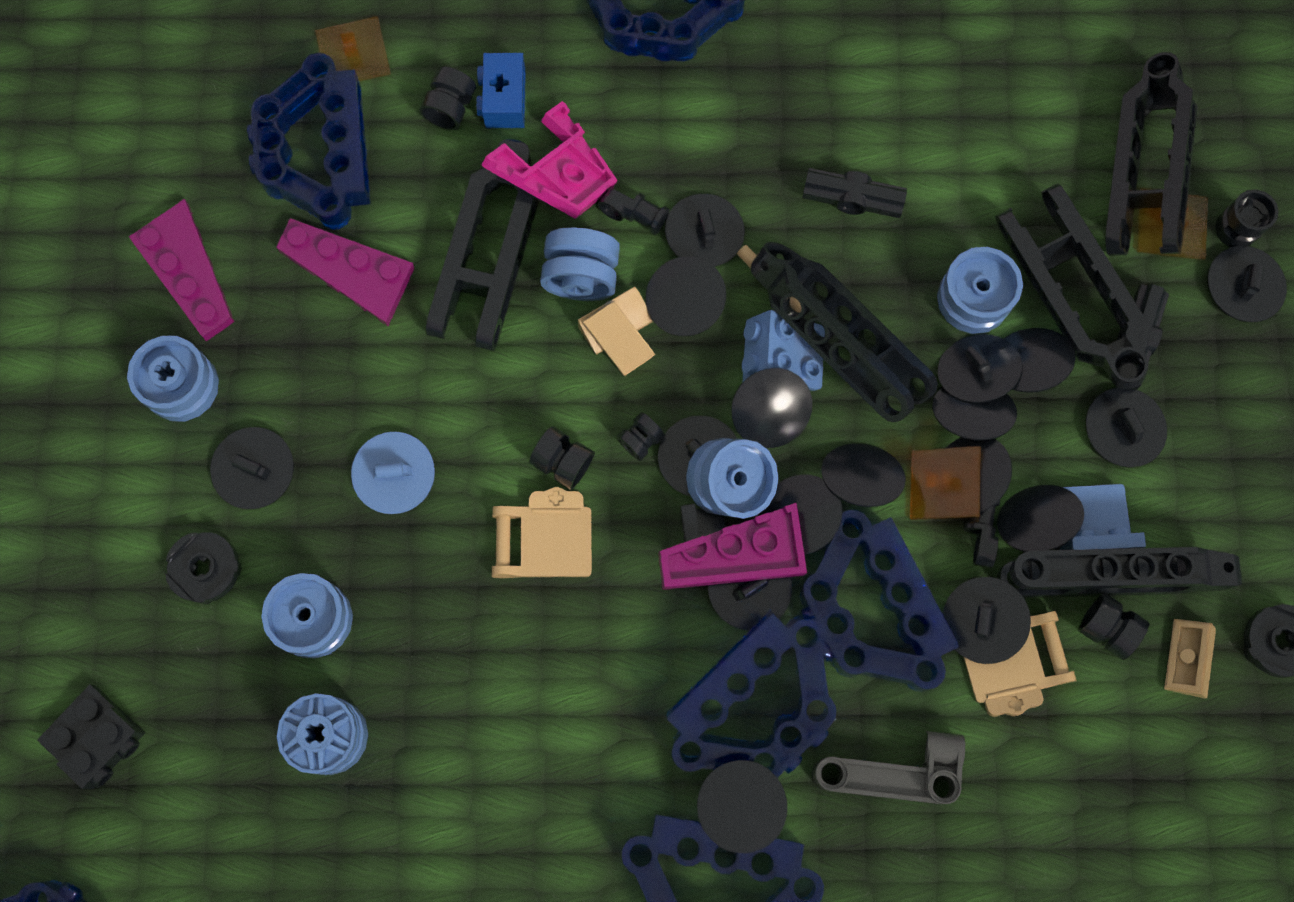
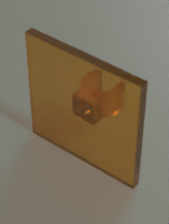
(357, 47)
(1195, 230)
(945, 483)

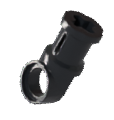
(620, 207)
(986, 542)

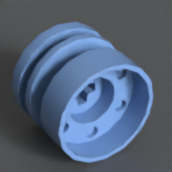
(343, 731)

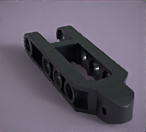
(1158, 90)
(496, 287)
(1122, 359)
(873, 369)
(1122, 571)

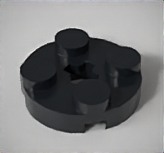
(182, 567)
(1261, 644)

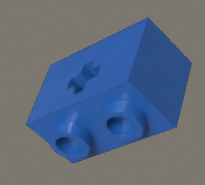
(507, 74)

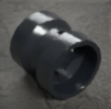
(640, 436)

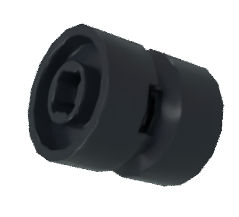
(447, 100)
(1246, 218)
(564, 459)
(1118, 629)

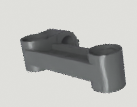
(942, 758)

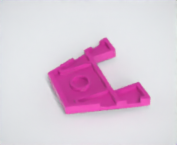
(567, 177)

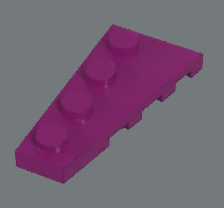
(180, 261)
(357, 271)
(748, 551)

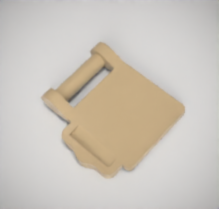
(552, 536)
(1017, 682)

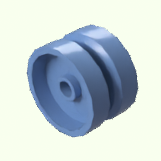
(580, 264)
(979, 290)
(173, 378)
(732, 477)
(290, 602)

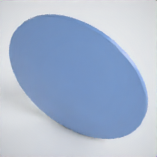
(393, 472)

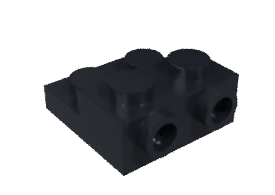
(91, 738)

